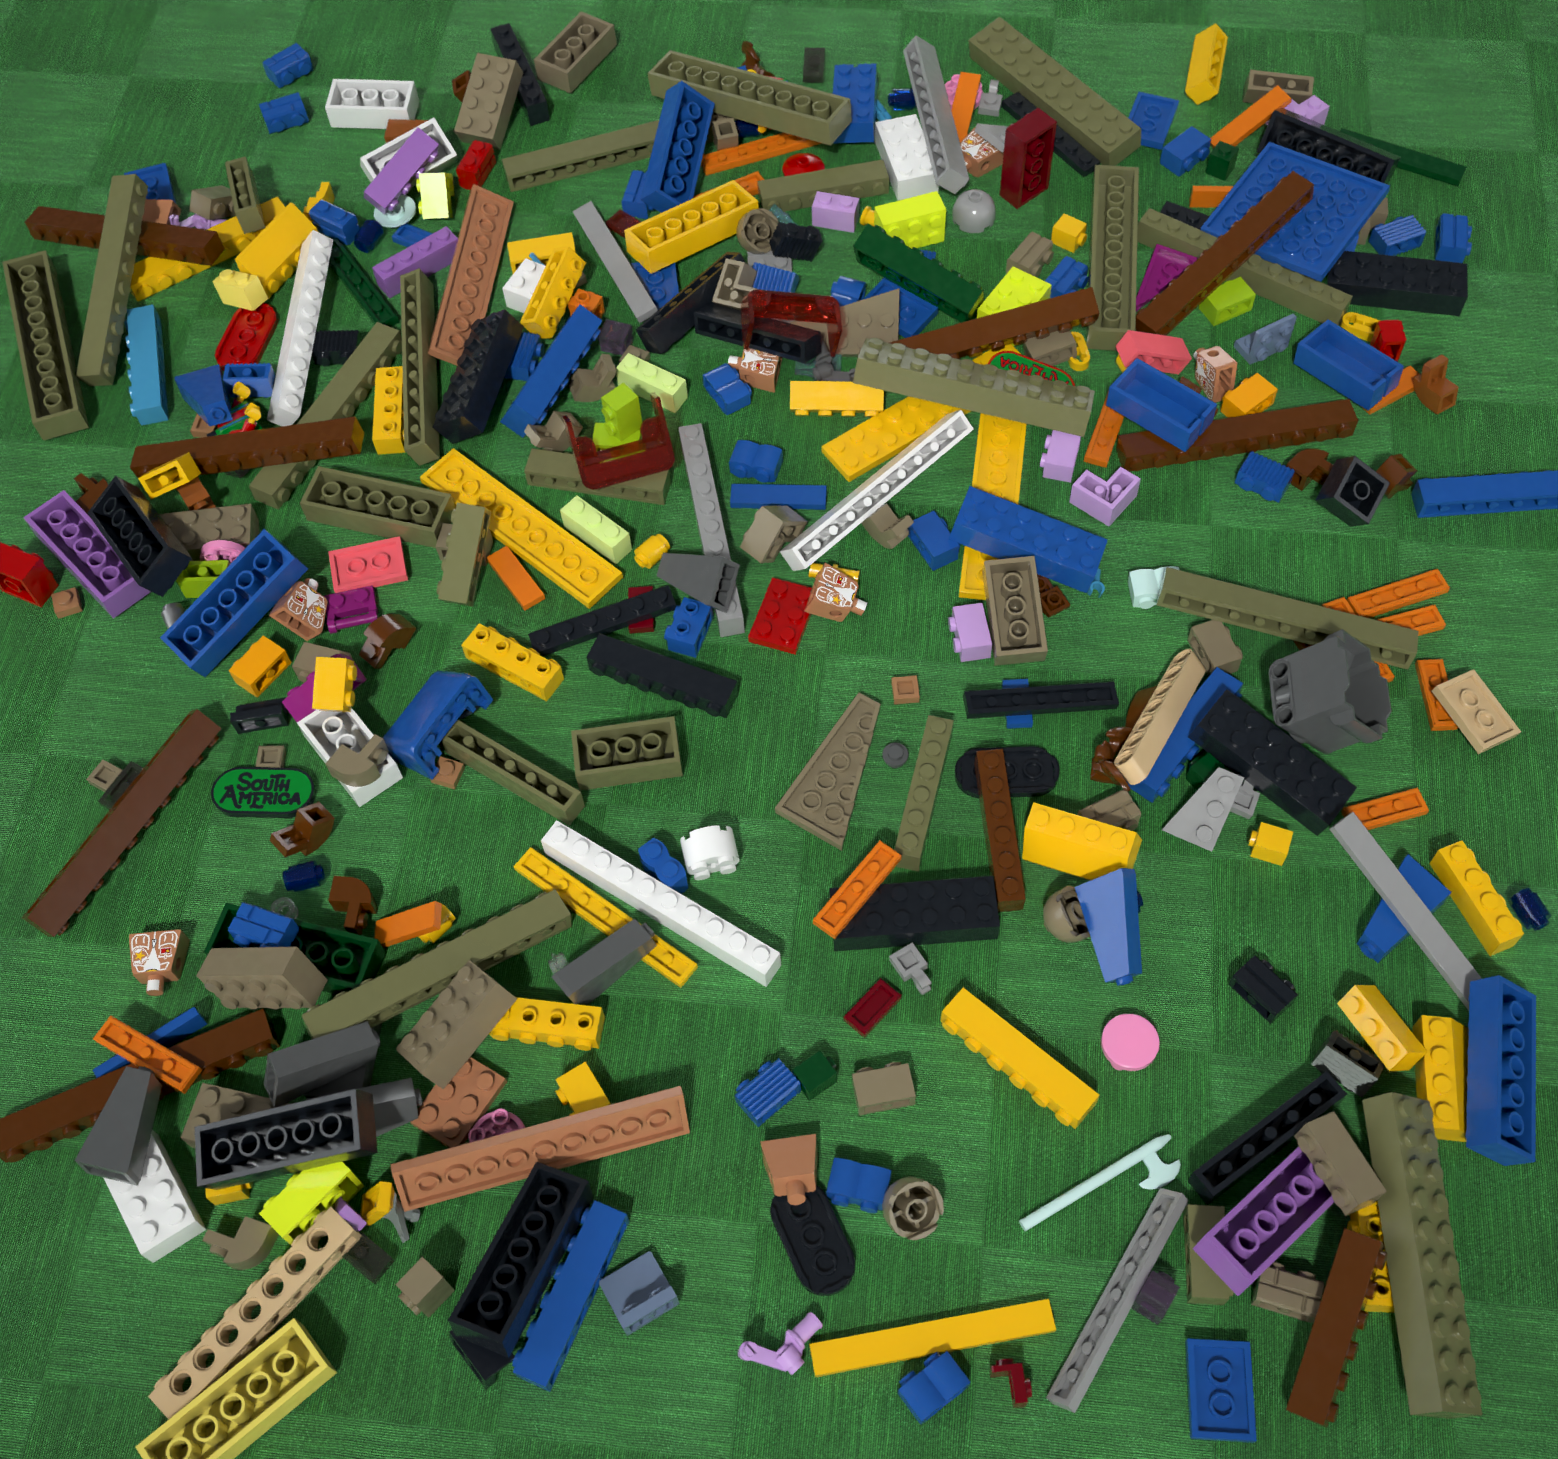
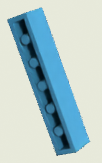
(146, 365)

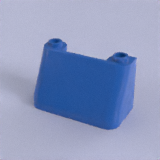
(430, 716)

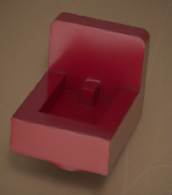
(1019, 1386)

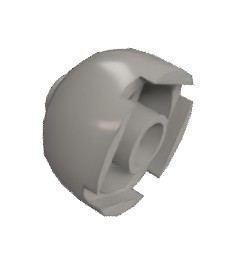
(974, 211)

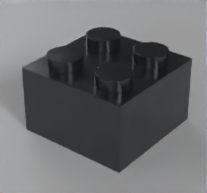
(1352, 491)

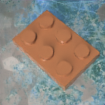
(453, 1111)

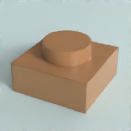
(201, 428)
(66, 602)
(905, 689)
(449, 772)

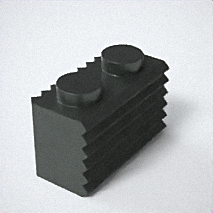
(1348, 1063)

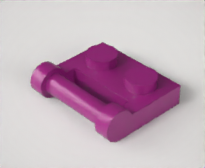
(349, 604)

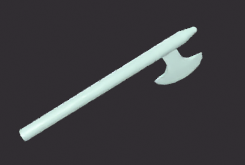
(1159, 1176)

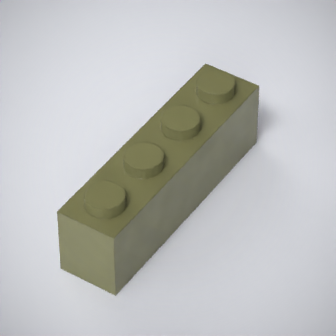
(245, 195)
(464, 554)

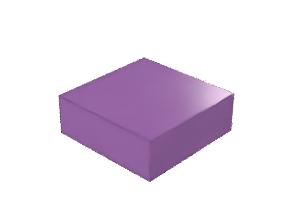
(349, 1214)

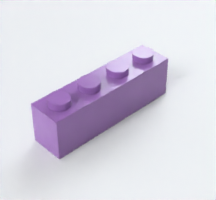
(401, 171)
(428, 254)

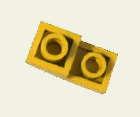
(325, 193)

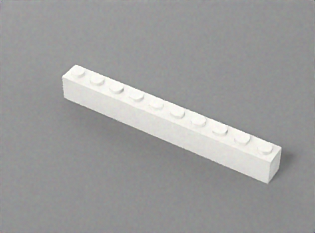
(300, 330)
(876, 491)
(662, 903)

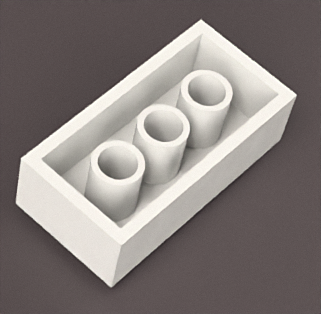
(370, 102)
(905, 156)
(376, 160)
(329, 730)
(158, 1208)

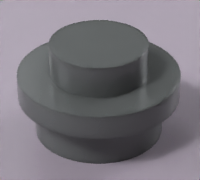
(895, 755)

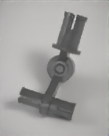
(824, 370)

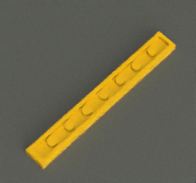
(601, 913)
(931, 1337)

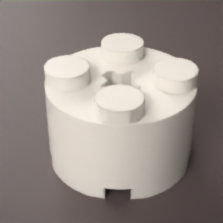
(710, 851)

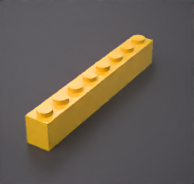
(157, 274)

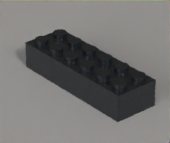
(1328, 145)
(1401, 282)
(478, 377)
(139, 536)
(1273, 762)
(923, 914)
(285, 1139)
(521, 1259)

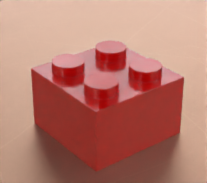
(25, 575)

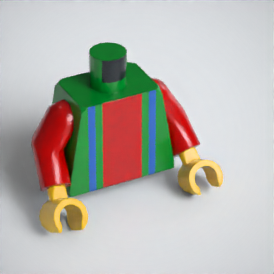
(244, 415)

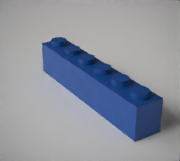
(1486, 494)
(1180, 747)
(571, 1295)

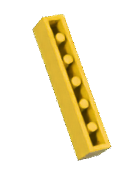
(1019, 1058)

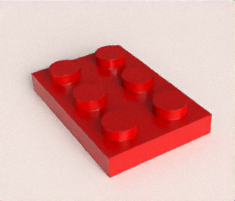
(781, 617)

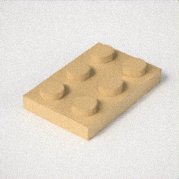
(1476, 711)

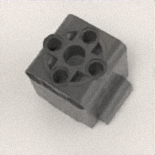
(1330, 694)

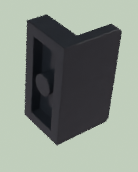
(259, 716)
(480, 1360)

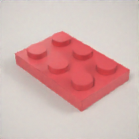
(368, 565)

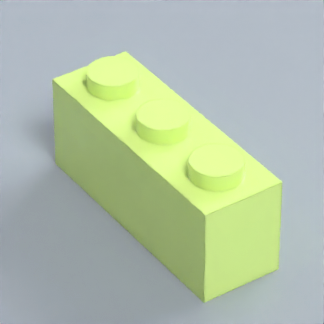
(647, 378)
(596, 530)

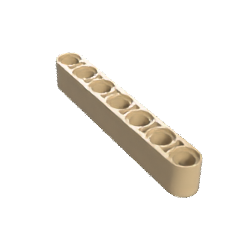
(1159, 717)

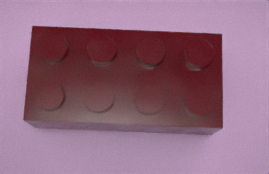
(1027, 158)

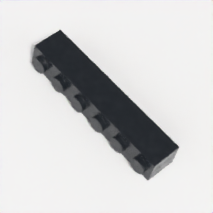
(529, 91)
(677, 315)
(767, 335)
(662, 676)
(1265, 1138)

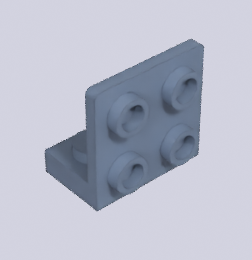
(1267, 340)
(638, 1293)

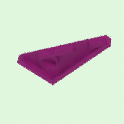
(1163, 268)

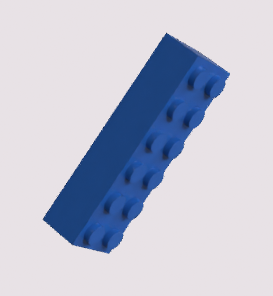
(677, 148)
(553, 371)
(1015, 531)
(234, 603)
(1501, 1071)

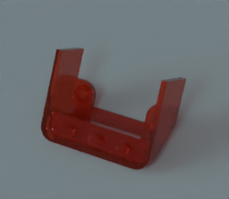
(791, 307)
(625, 461)

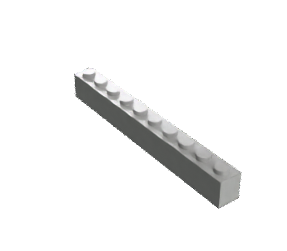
(935, 115)
(709, 516)

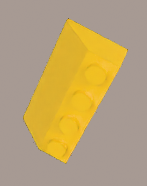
(276, 249)
(1077, 843)
(1443, 1074)

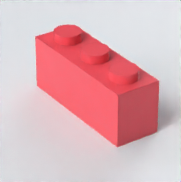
(1159, 351)

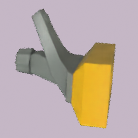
(383, 1203)

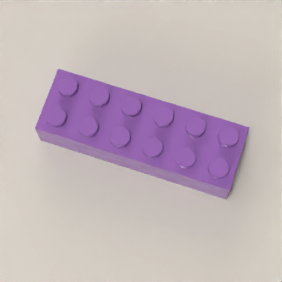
(85, 553)
(1265, 1222)

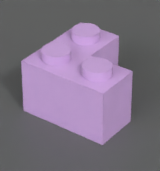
(1312, 108)
(1102, 498)

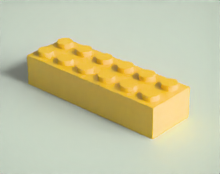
(689, 226)

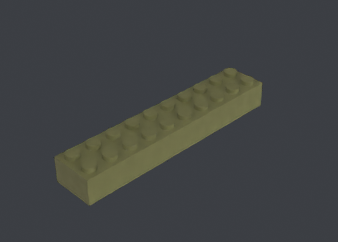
(1056, 91)
(756, 97)
(1113, 254)
(44, 346)
(974, 386)
(1421, 1259)

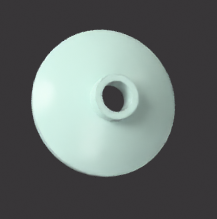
(400, 215)

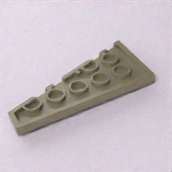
(828, 785)

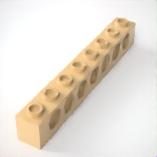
(274, 1309)

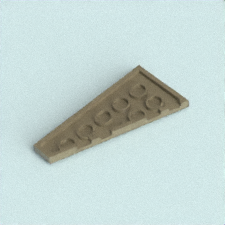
(861, 320)

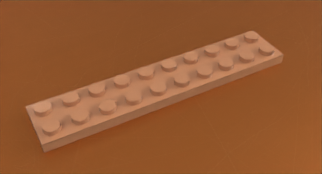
(470, 272)
(552, 1143)

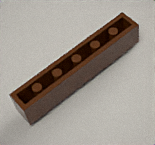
(999, 829)
(1336, 1327)

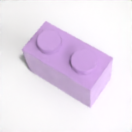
(835, 212)
(1061, 456)
(971, 632)

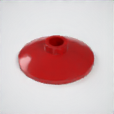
(802, 163)

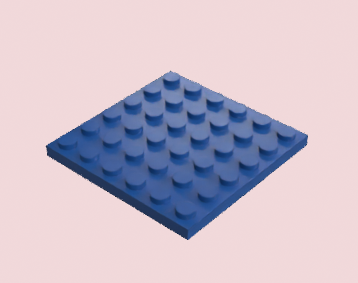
(1320, 229)

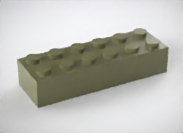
(376, 506)

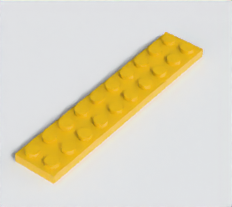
(890, 431)
(996, 472)
(525, 529)

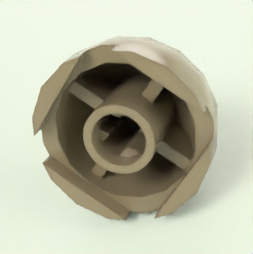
(755, 230)
(1065, 917)
(912, 1207)

